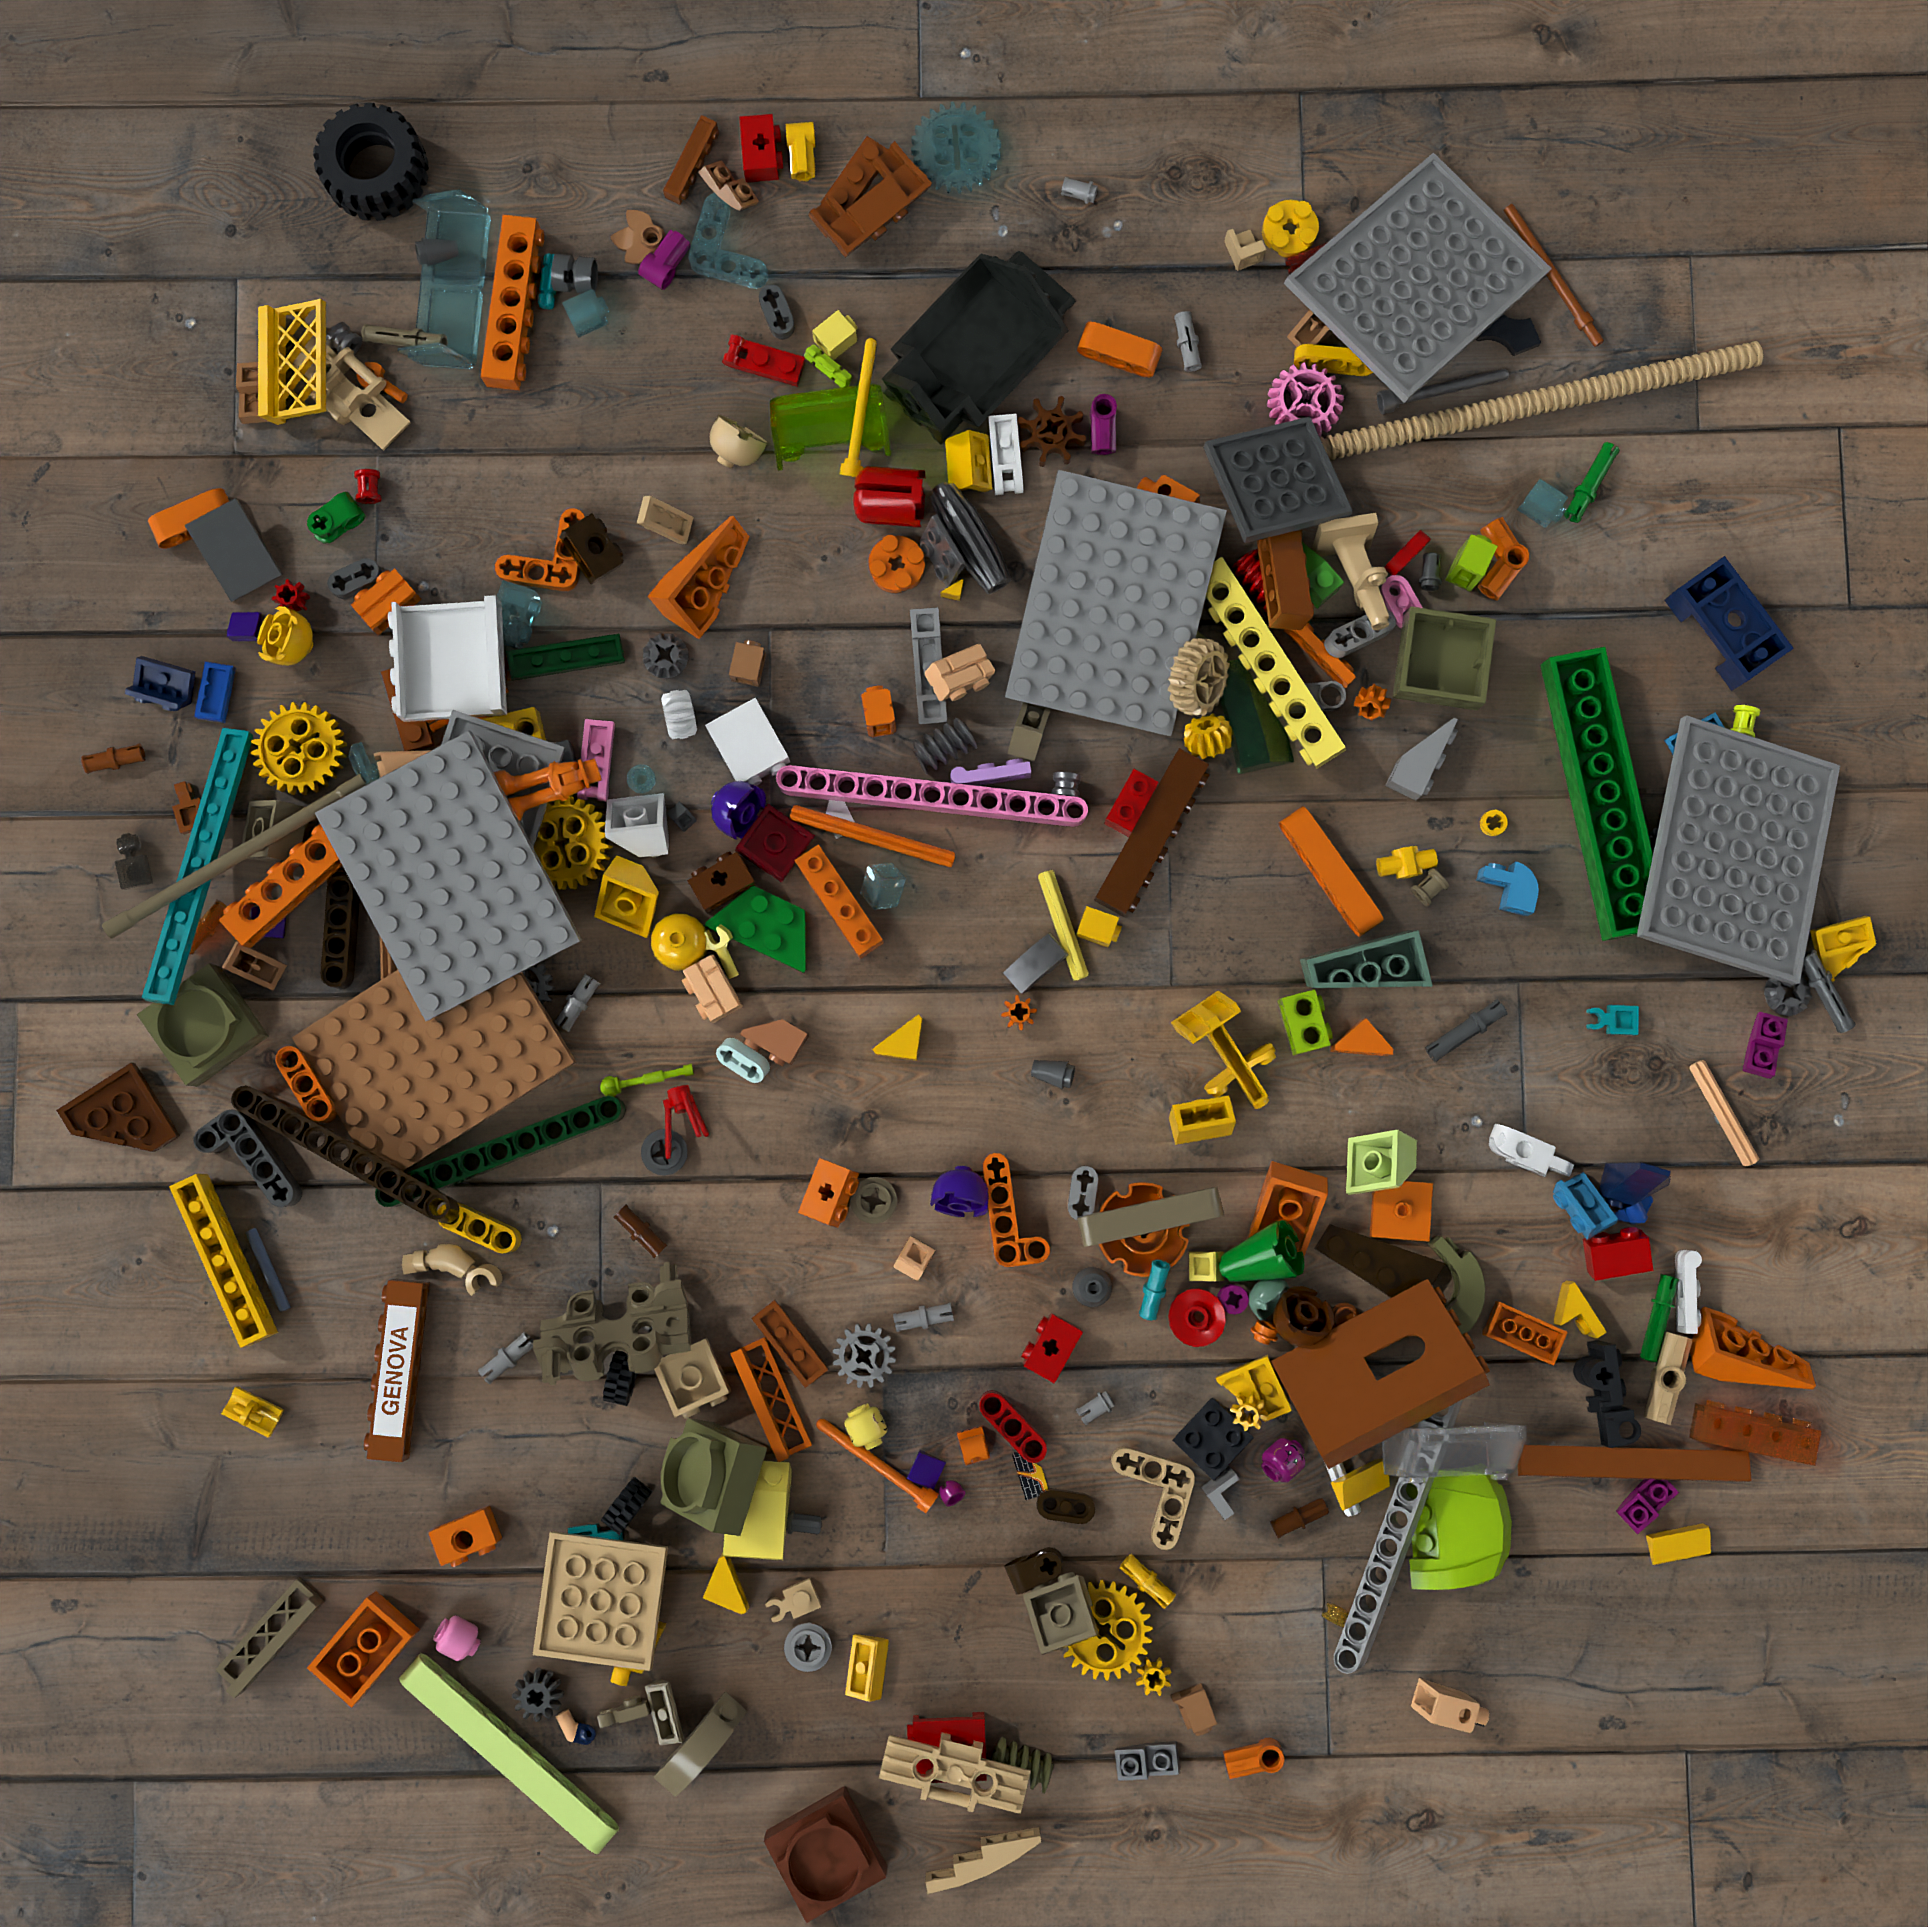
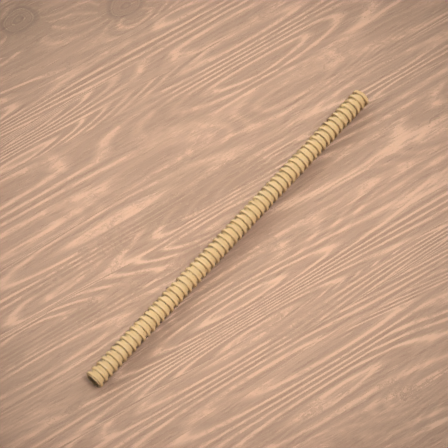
(1544, 400)

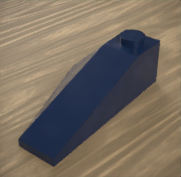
(1631, 1182)

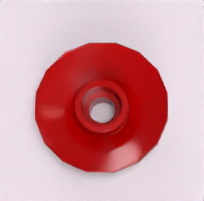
(1185, 1325)

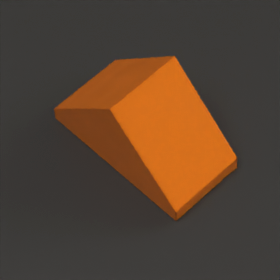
(1363, 1040)

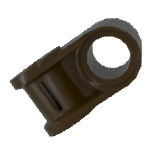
(1029, 1571)

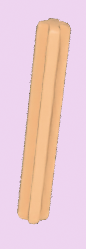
(1724, 1113)

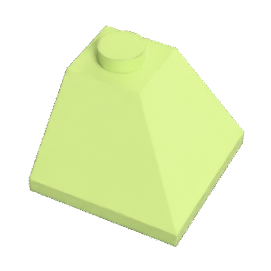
(1379, 1161)

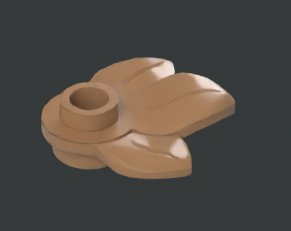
(636, 236)

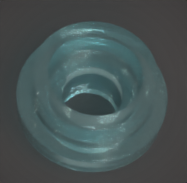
(639, 770)

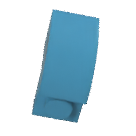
(1519, 886)

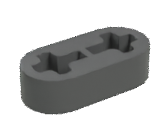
(771, 314)
(350, 573)

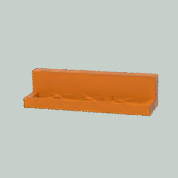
(760, 1402)

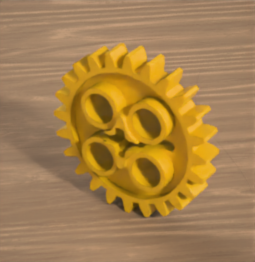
(284, 727)
(590, 837)
(1122, 1610)

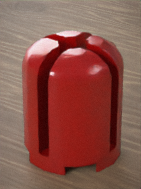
(889, 496)

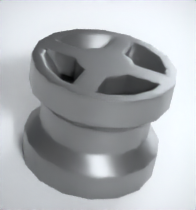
(341, 337)
(1066, 784)

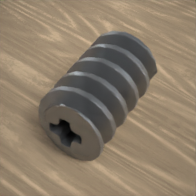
(943, 745)

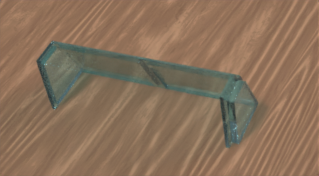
(452, 289)

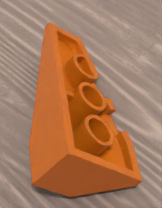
(696, 584)

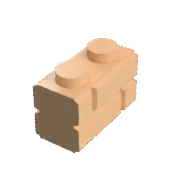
(959, 673)
(711, 988)

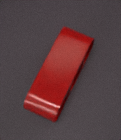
(1016, 1440)

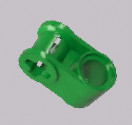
(339, 517)

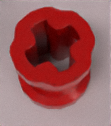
(363, 477)

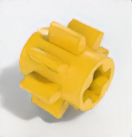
(1249, 1420)
(1155, 1684)

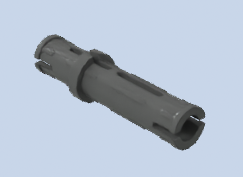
(1821, 981)
(1460, 1034)

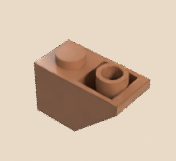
(778, 1038)

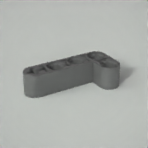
(255, 1162)

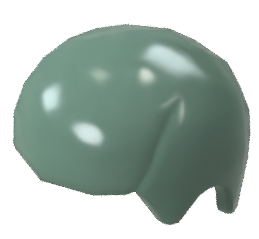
(1265, 1296)

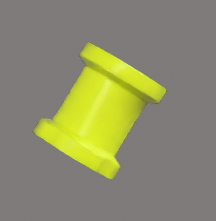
(1745, 719)

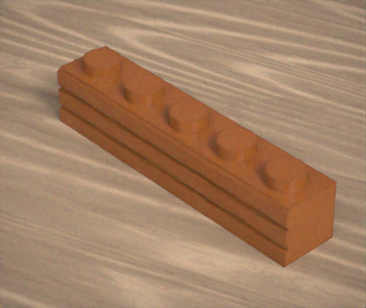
(691, 160)

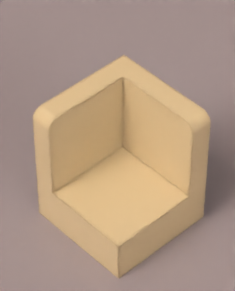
(1244, 249)

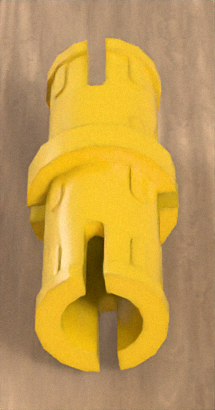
(1147, 1581)

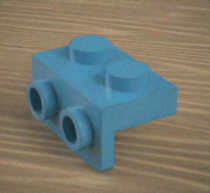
(1584, 1205)

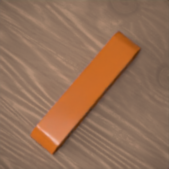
(1331, 871)

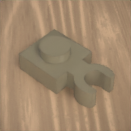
(632, 1709)

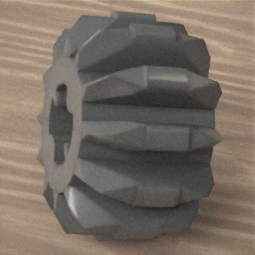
(538, 1705)

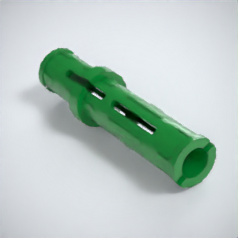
(1587, 490)

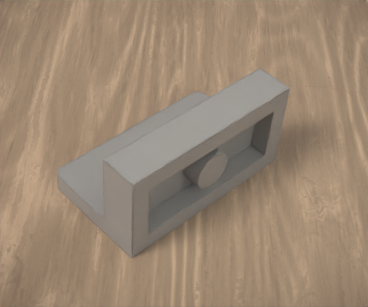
(1214, 1489)

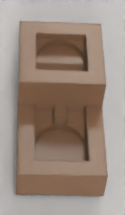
(248, 389)

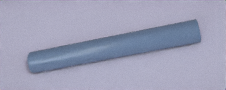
(267, 1270)

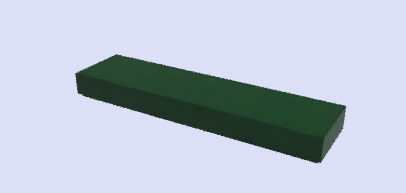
(565, 657)

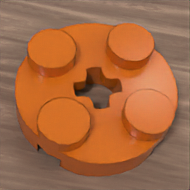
(902, 579)

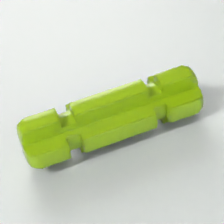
(828, 366)

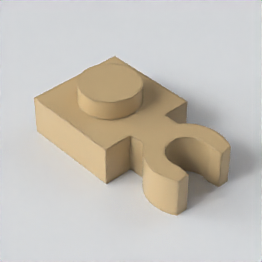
(798, 1599)

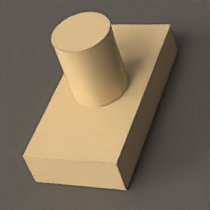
(664, 520)

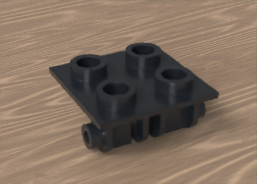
(1213, 1439)

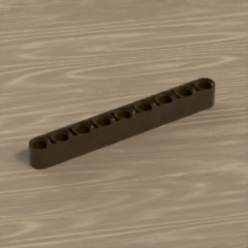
(334, 1145)

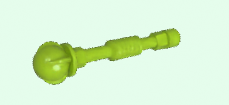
(612, 1086)

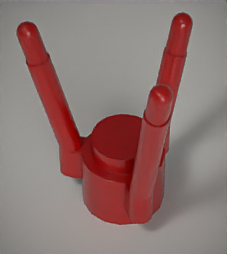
(681, 1101)

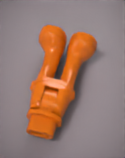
(564, 781)

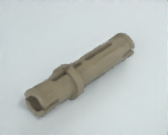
(400, 337)

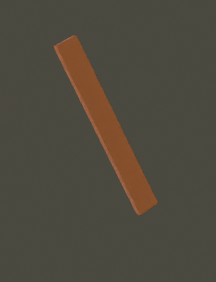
(1634, 1463)

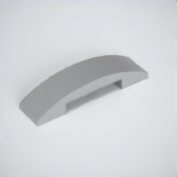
(926, 650)

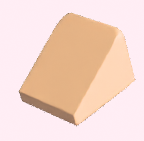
(914, 1258)

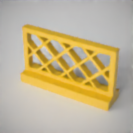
(274, 363)

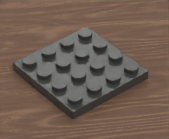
(1277, 479)

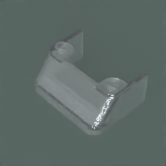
(1455, 1451)

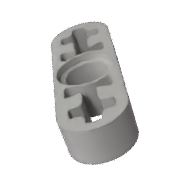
(1354, 642)

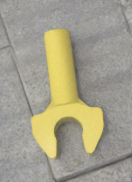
(721, 949)

